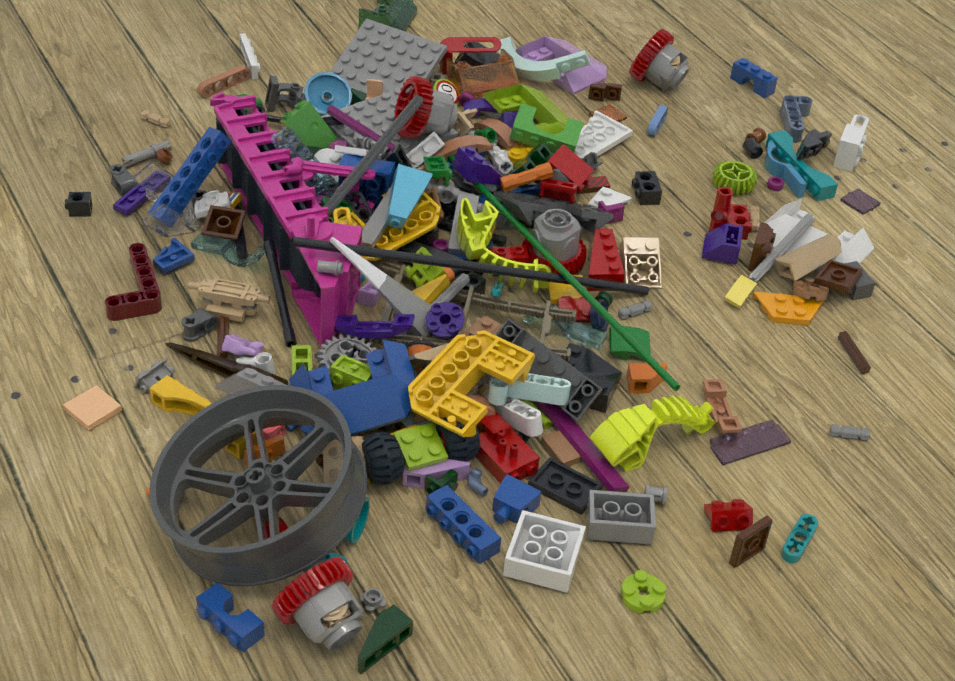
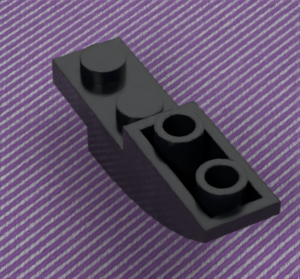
(812, 144)

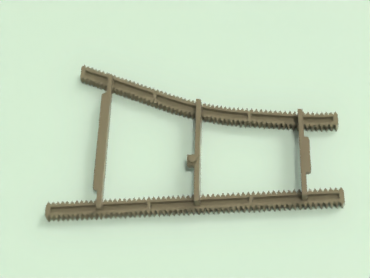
(476, 299)

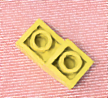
(740, 291)

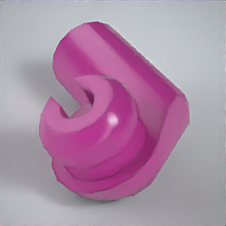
(295, 167)

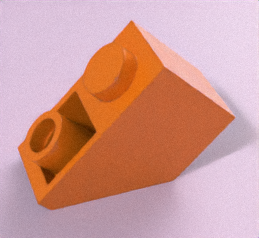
(642, 377)

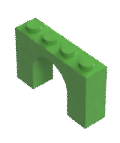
(527, 133)

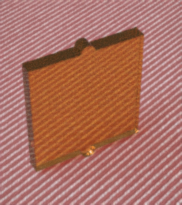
(611, 112)

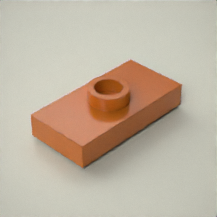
(274, 445)

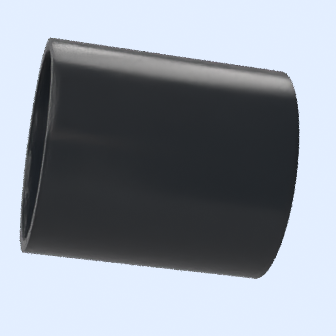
(752, 148)

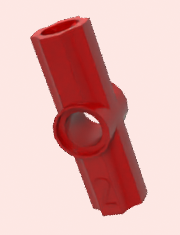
(721, 207)

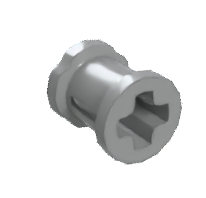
(660, 494)

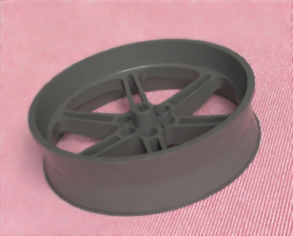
(261, 487)

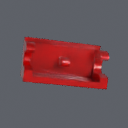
(558, 190)

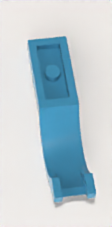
(784, 171)

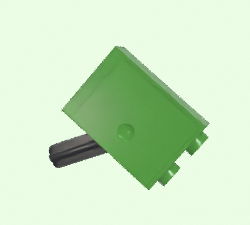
(309, 125)

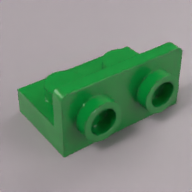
(438, 167)

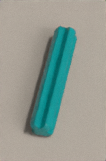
(497, 289)

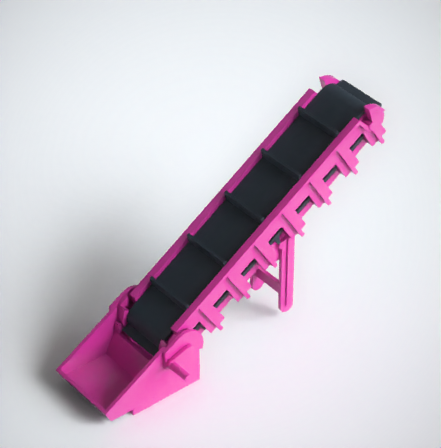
(287, 208)

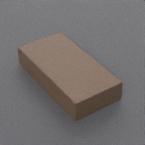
(560, 448)

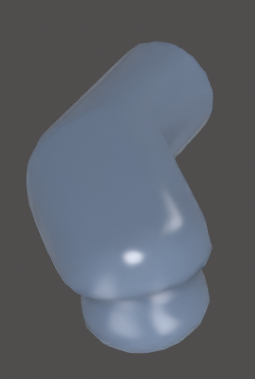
(475, 484)

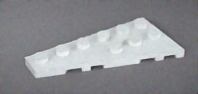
(600, 135)

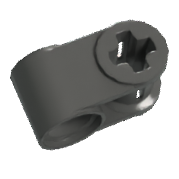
(121, 179)
(198, 324)

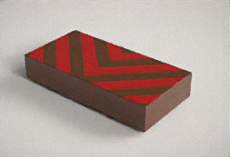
(595, 184)

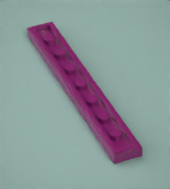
(584, 446)

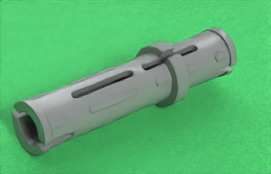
(145, 154)

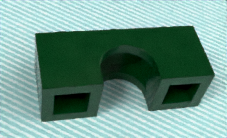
(535, 157)

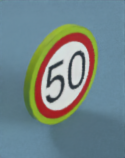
(448, 87)

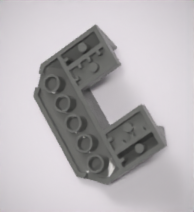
(529, 207)

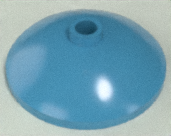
(327, 86)

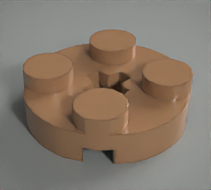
(809, 288)

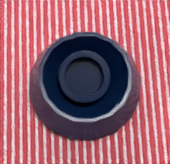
(597, 320)

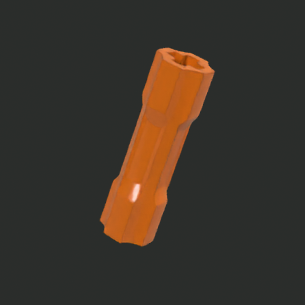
(513, 181)

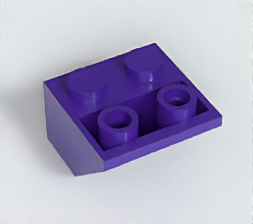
(723, 243)

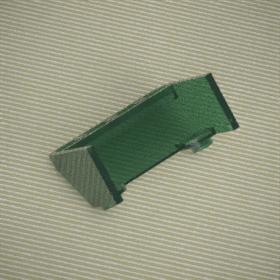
(398, 15)

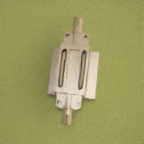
(229, 298)

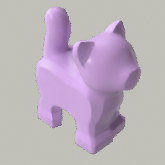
(241, 346)

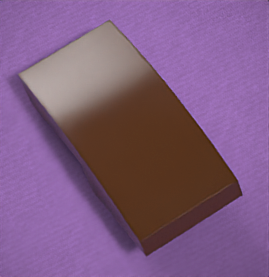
(605, 90)

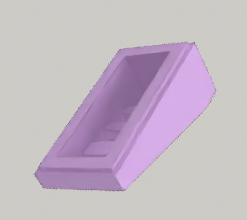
(368, 295)

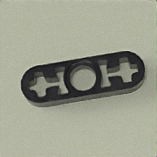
(354, 205)

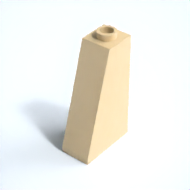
(808, 257)

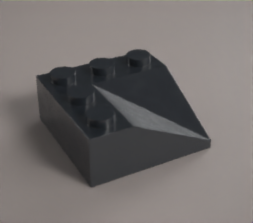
(598, 371)

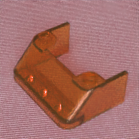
(484, 77)

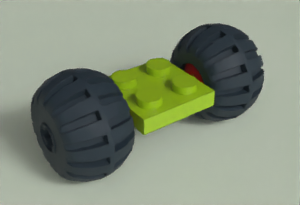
(416, 449)

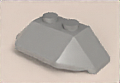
(245, 380)

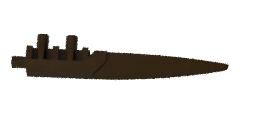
(216, 363)

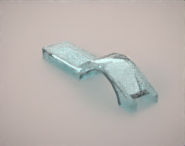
(226, 249)
(576, 331)

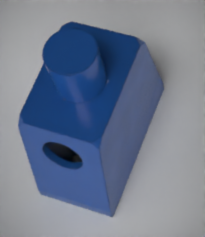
(513, 498)

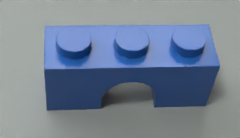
(763, 81)
(240, 629)

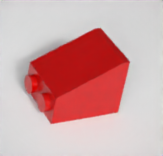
(571, 166)

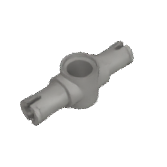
(444, 197)

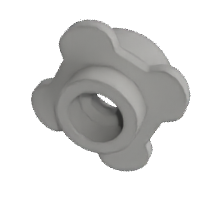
(373, 594)

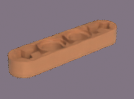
(207, 87)

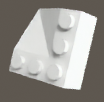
(544, 551)

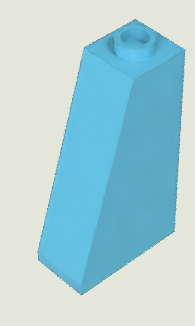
(405, 194)

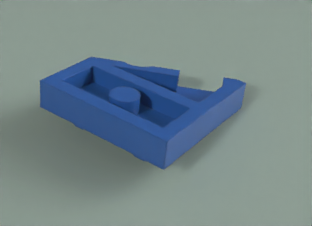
(173, 257)

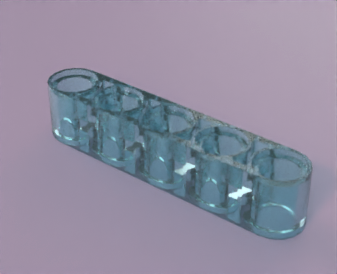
(286, 138)

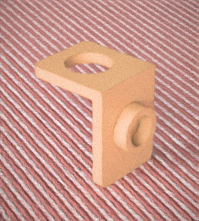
(374, 88)

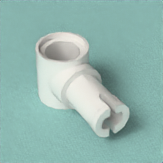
(262, 361)

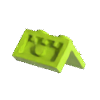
(348, 372)

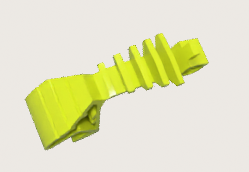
(474, 235)
(628, 433)

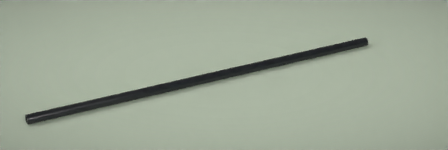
(469, 266)

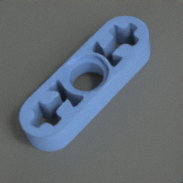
(657, 120)

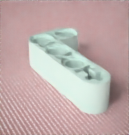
(535, 388)

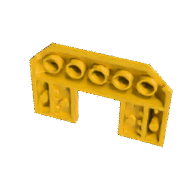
(422, 220)
(444, 383)

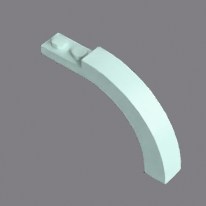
(547, 69)

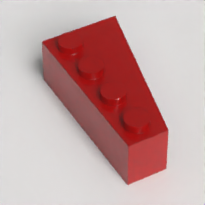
(605, 258)

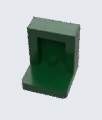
(449, 479)

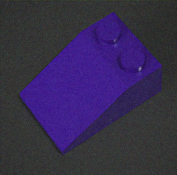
(475, 167)

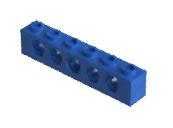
(193, 171)

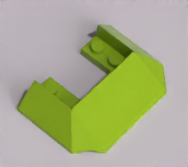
(509, 99)

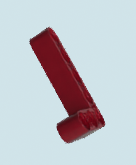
(141, 302)

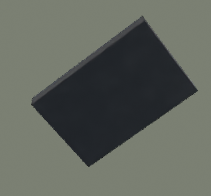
(564, 485)

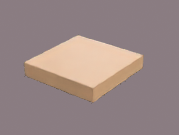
(92, 407)

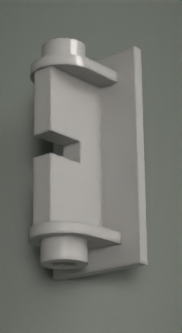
(158, 370)

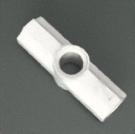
(500, 160)

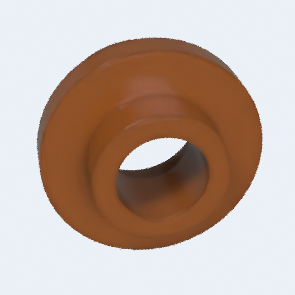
(164, 155)

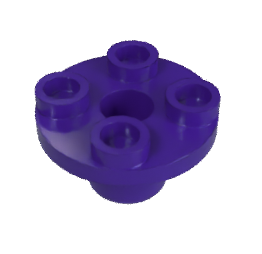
(445, 320)

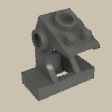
(273, 93)

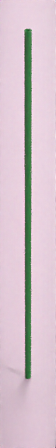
(580, 289)

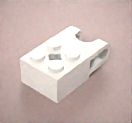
(851, 144)

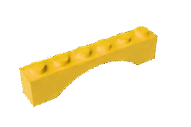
(175, 397)

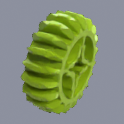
(735, 175)

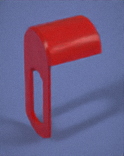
(456, 45)

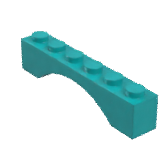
(819, 184)

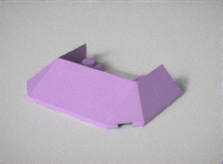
(574, 80)

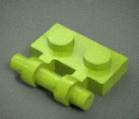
(429, 272)

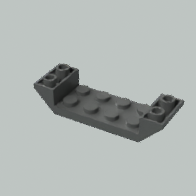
(547, 363)

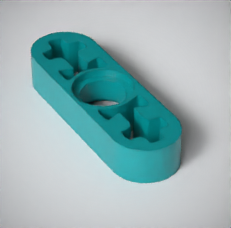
(799, 545)

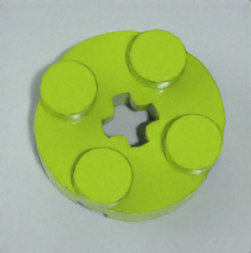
(643, 582)

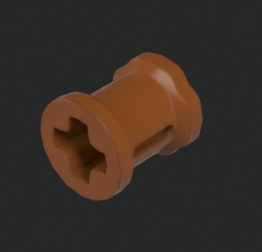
(762, 137)

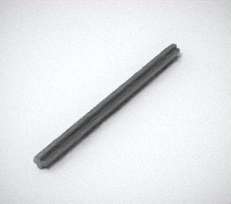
(373, 153)

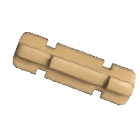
(155, 118)
(754, 219)

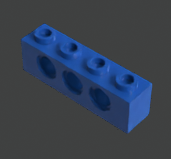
(463, 524)

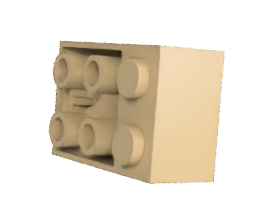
(641, 261)

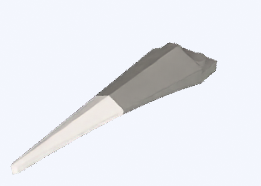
(398, 296)

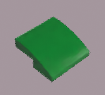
(622, 349)

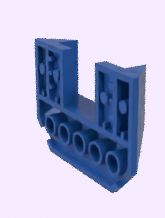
(371, 402)

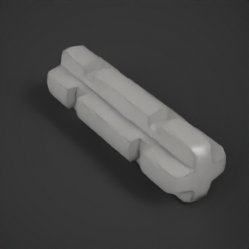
(635, 309)
(849, 432)

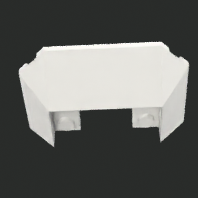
(853, 247)

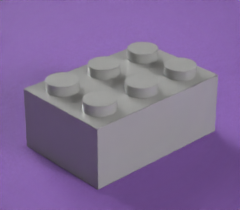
(620, 517)

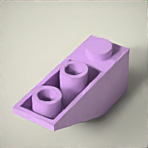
(417, 477)

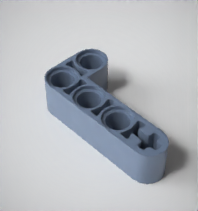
(792, 111)

